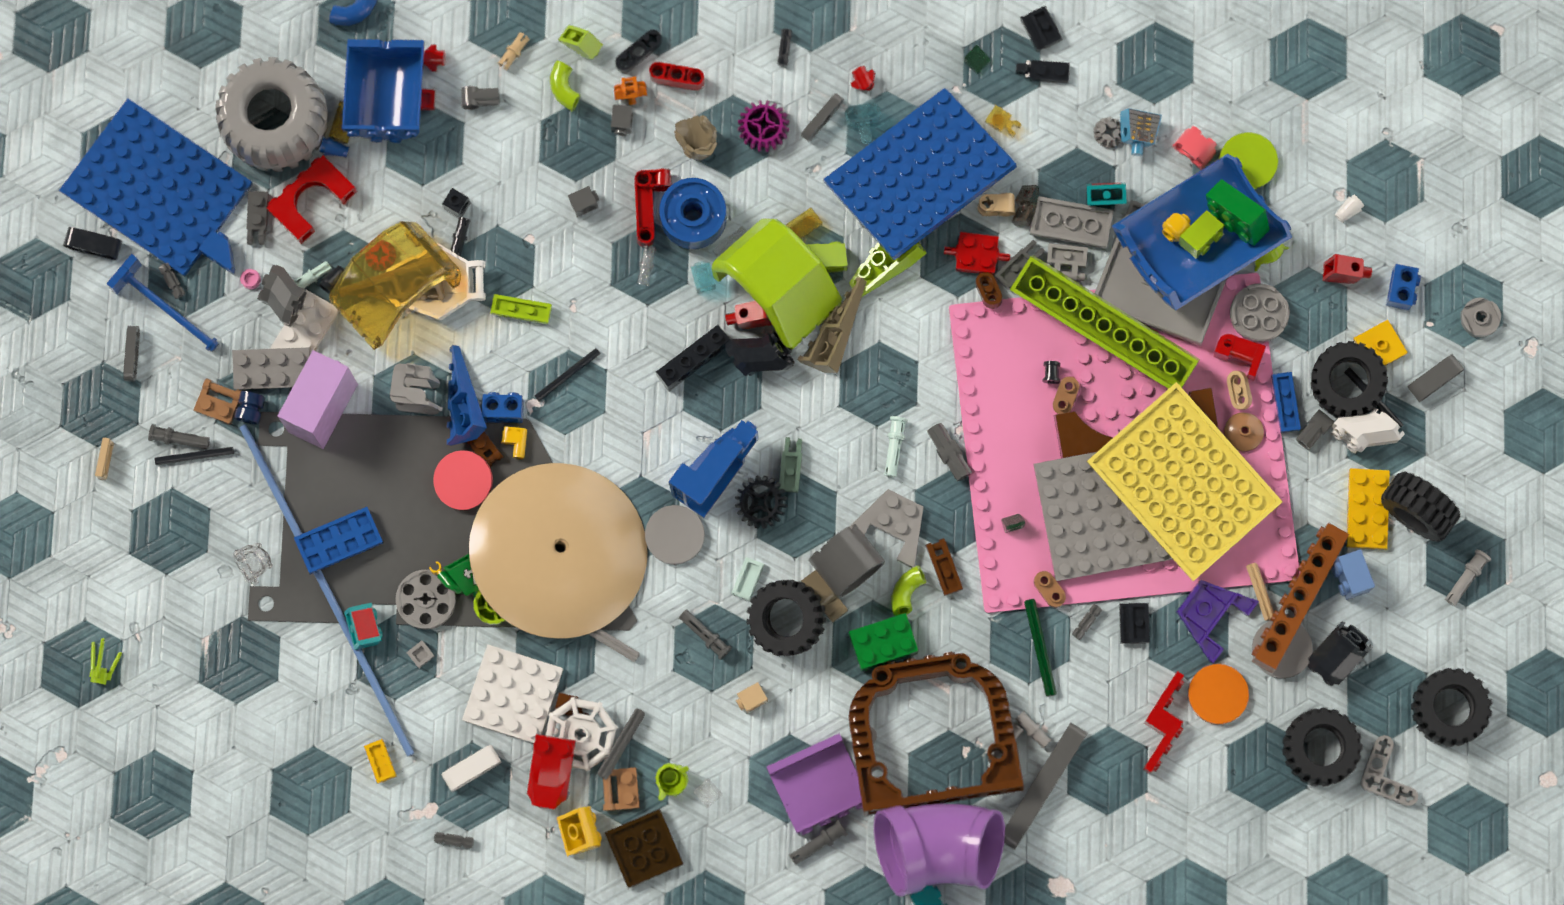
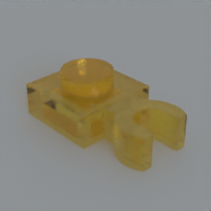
(1000, 119)

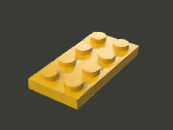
(1366, 515)

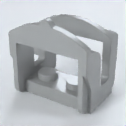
(413, 399)

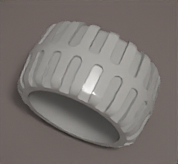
(282, 145)

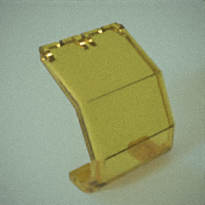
(390, 278)

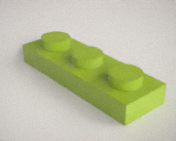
(521, 309)

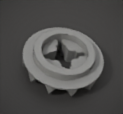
(1106, 140)

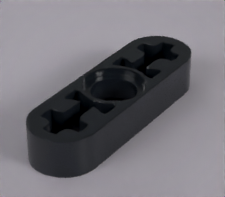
(652, 47)

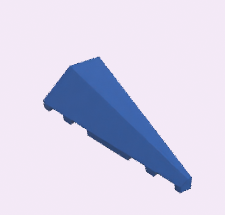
(466, 416)

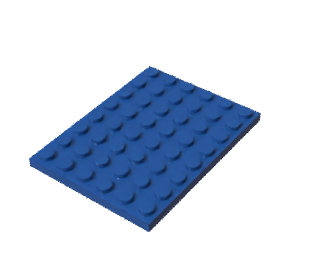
(919, 173)
(155, 186)

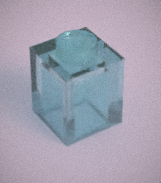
(703, 277)

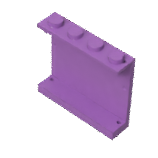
(817, 784)

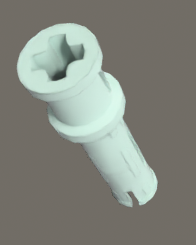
(895, 438)

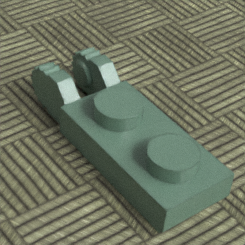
(791, 467)

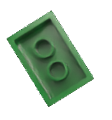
(1237, 212)
(883, 642)

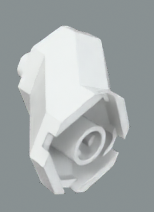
(1366, 430)

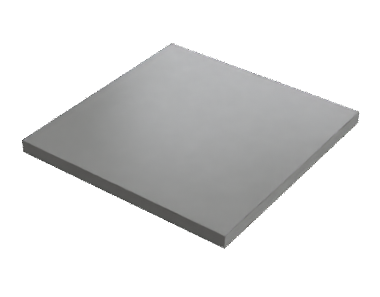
(1128, 291)

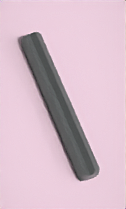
(621, 744)

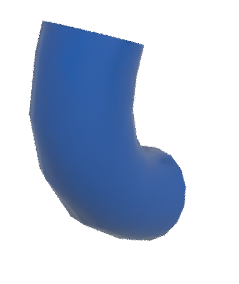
(351, 14)

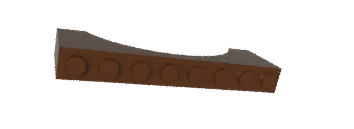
(1078, 438)

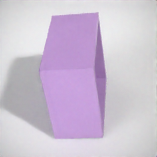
(318, 399)

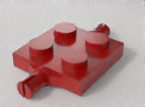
(976, 253)

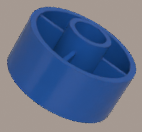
(687, 196)

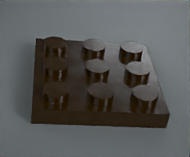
(644, 848)

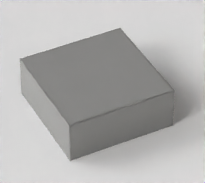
(420, 654)

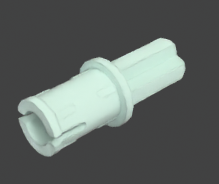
(312, 275)

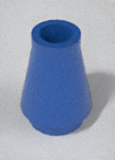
(333, 148)

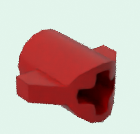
(434, 58)
(863, 79)

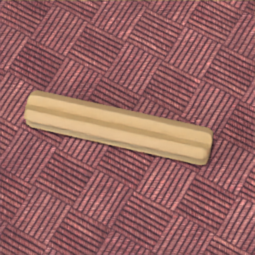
(1260, 591)

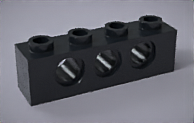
(692, 358)

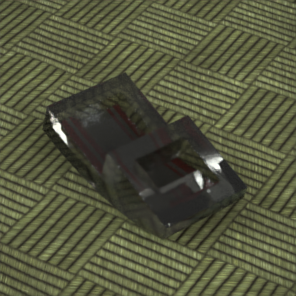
(1027, 201)

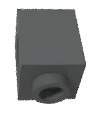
(622, 119)
(583, 201)

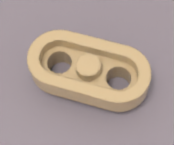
(1238, 391)

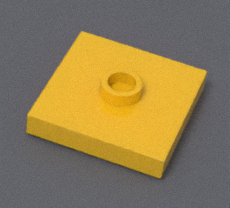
(1383, 341)

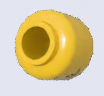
(1175, 226)

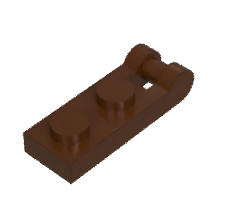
(483, 445)
(944, 567)

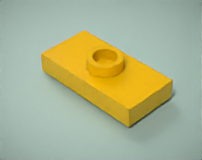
(380, 761)

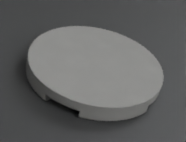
(1259, 313)
(674, 534)
(1296, 655)

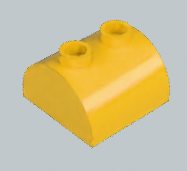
(579, 831)

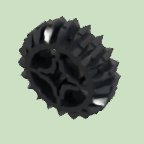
(767, 496)

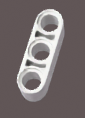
(471, 768)

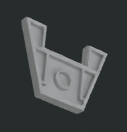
(897, 518)

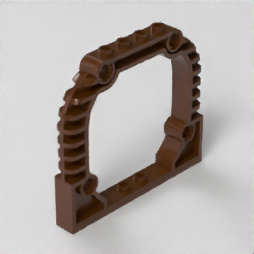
(1003, 773)

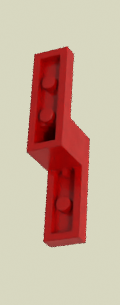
(1164, 723)

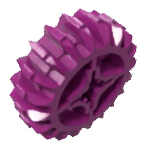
(756, 125)

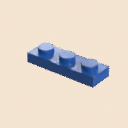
(1286, 402)

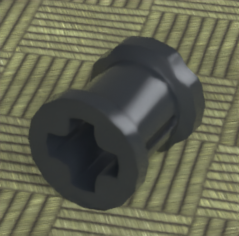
(1051, 372)

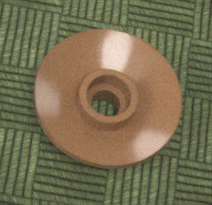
(1243, 441)

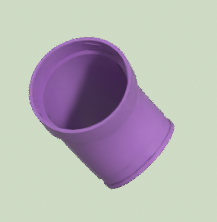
(938, 845)

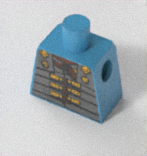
(1139, 129)

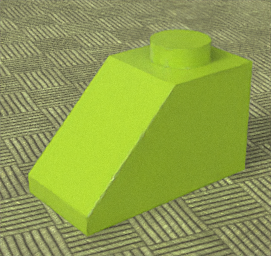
(581, 41)

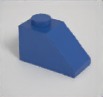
(218, 250)

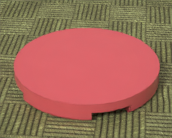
(463, 480)

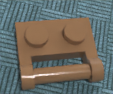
(214, 407)
(627, 790)

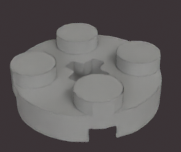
(1484, 307)

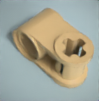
(1000, 205)

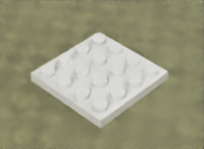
(512, 694)

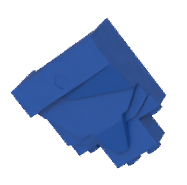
(714, 469)

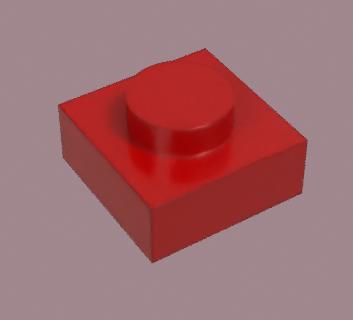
(428, 99)

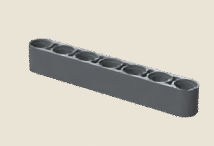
(1043, 785)

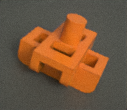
(630, 90)

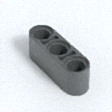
(1435, 378)

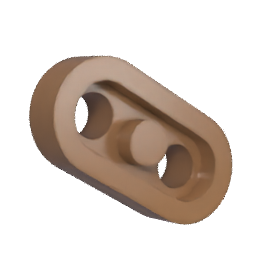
(1065, 395)
(1049, 589)

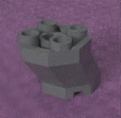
(282, 295)

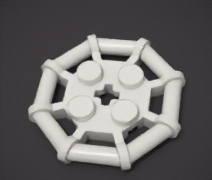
(589, 726)

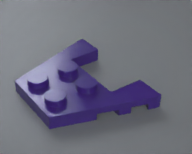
(1205, 608)

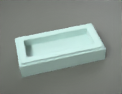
(747, 579)

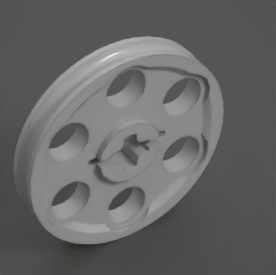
(419, 607)

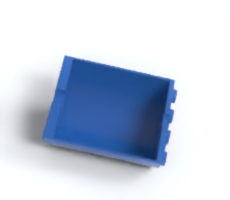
(383, 89)

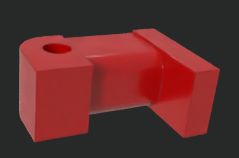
(1240, 350)

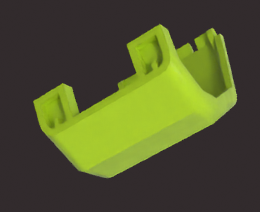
(781, 278)

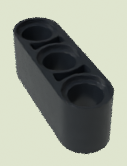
(92, 243)

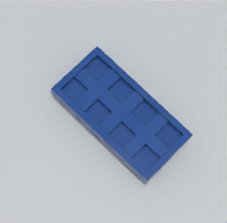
(338, 540)

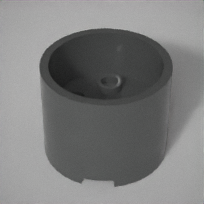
(846, 561)

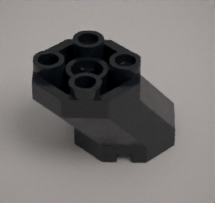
(760, 354)
(1339, 654)

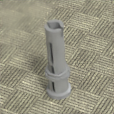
(1472, 570)

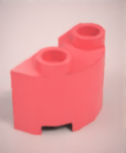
(1195, 147)

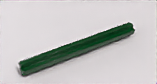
(1040, 647)

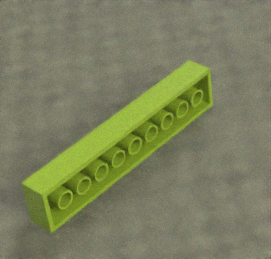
(1104, 323)

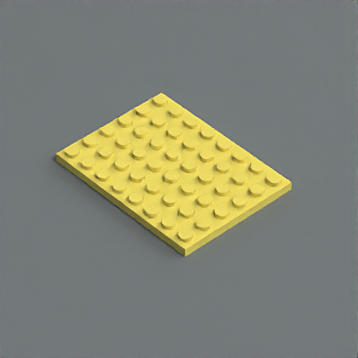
(1184, 481)

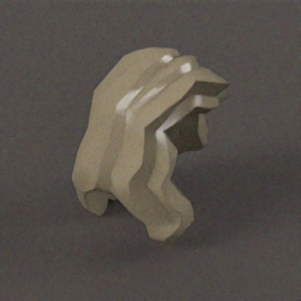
(696, 137)

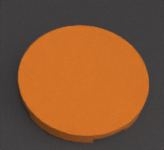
(1218, 694)

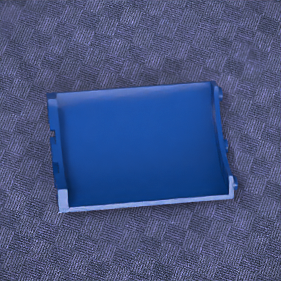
(1172, 268)

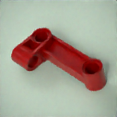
(659, 181)

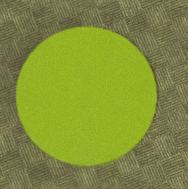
(1256, 155)

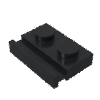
(1041, 28)
(1134, 623)

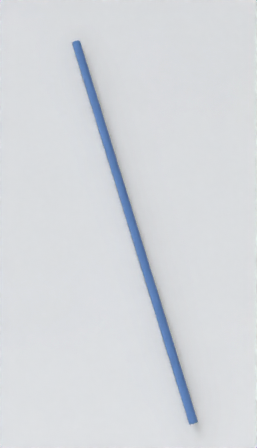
(328, 594)

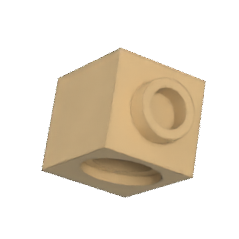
(751, 698)

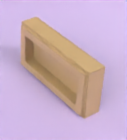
(104, 458)

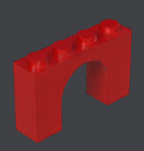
(321, 174)

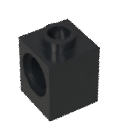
(456, 203)

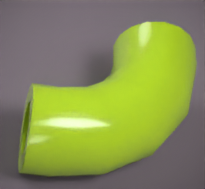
(560, 85)
(904, 588)

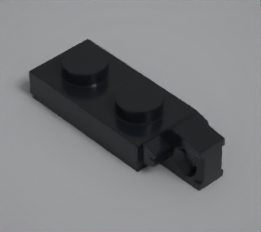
(1044, 71)

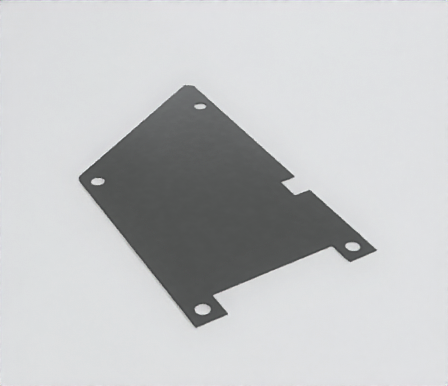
(390, 470)

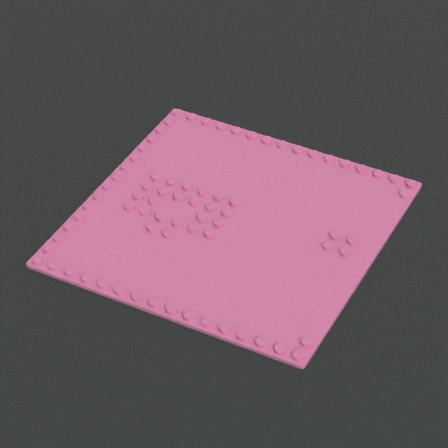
(1013, 426)

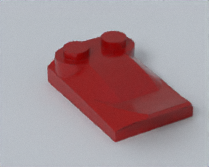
(550, 771)

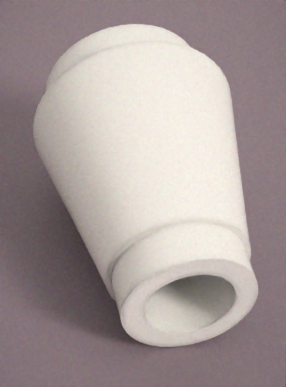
(1349, 208)

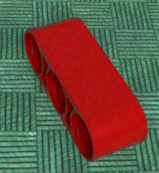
(670, 69)

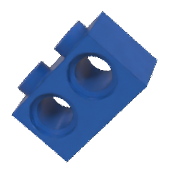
(1398, 285)
(501, 413)

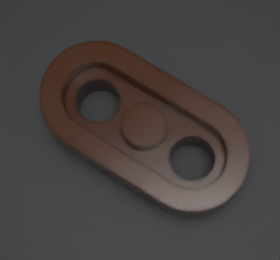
(990, 291)

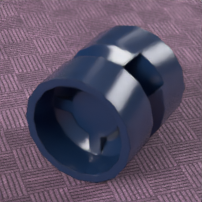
(249, 407)

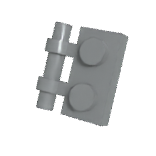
(1069, 256)

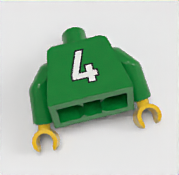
(458, 576)

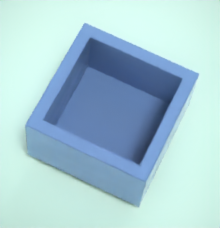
(1352, 575)

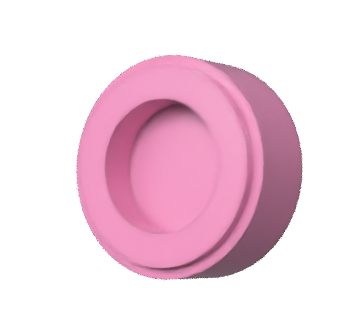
(250, 279)

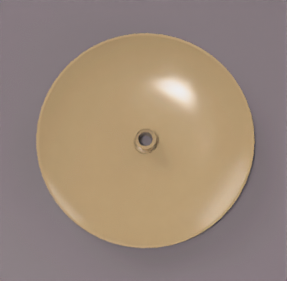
(551, 590)

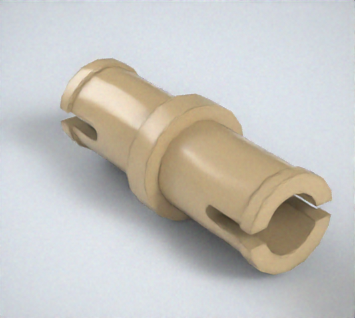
(513, 51)

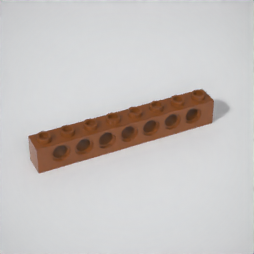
(1335, 538)

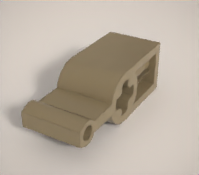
(833, 605)

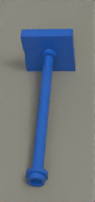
(126, 275)

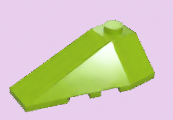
(881, 267)

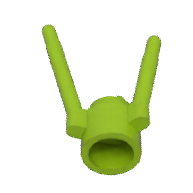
(99, 674)

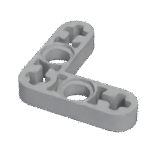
(1377, 775)

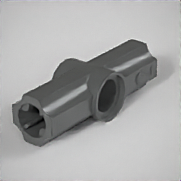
(949, 452)

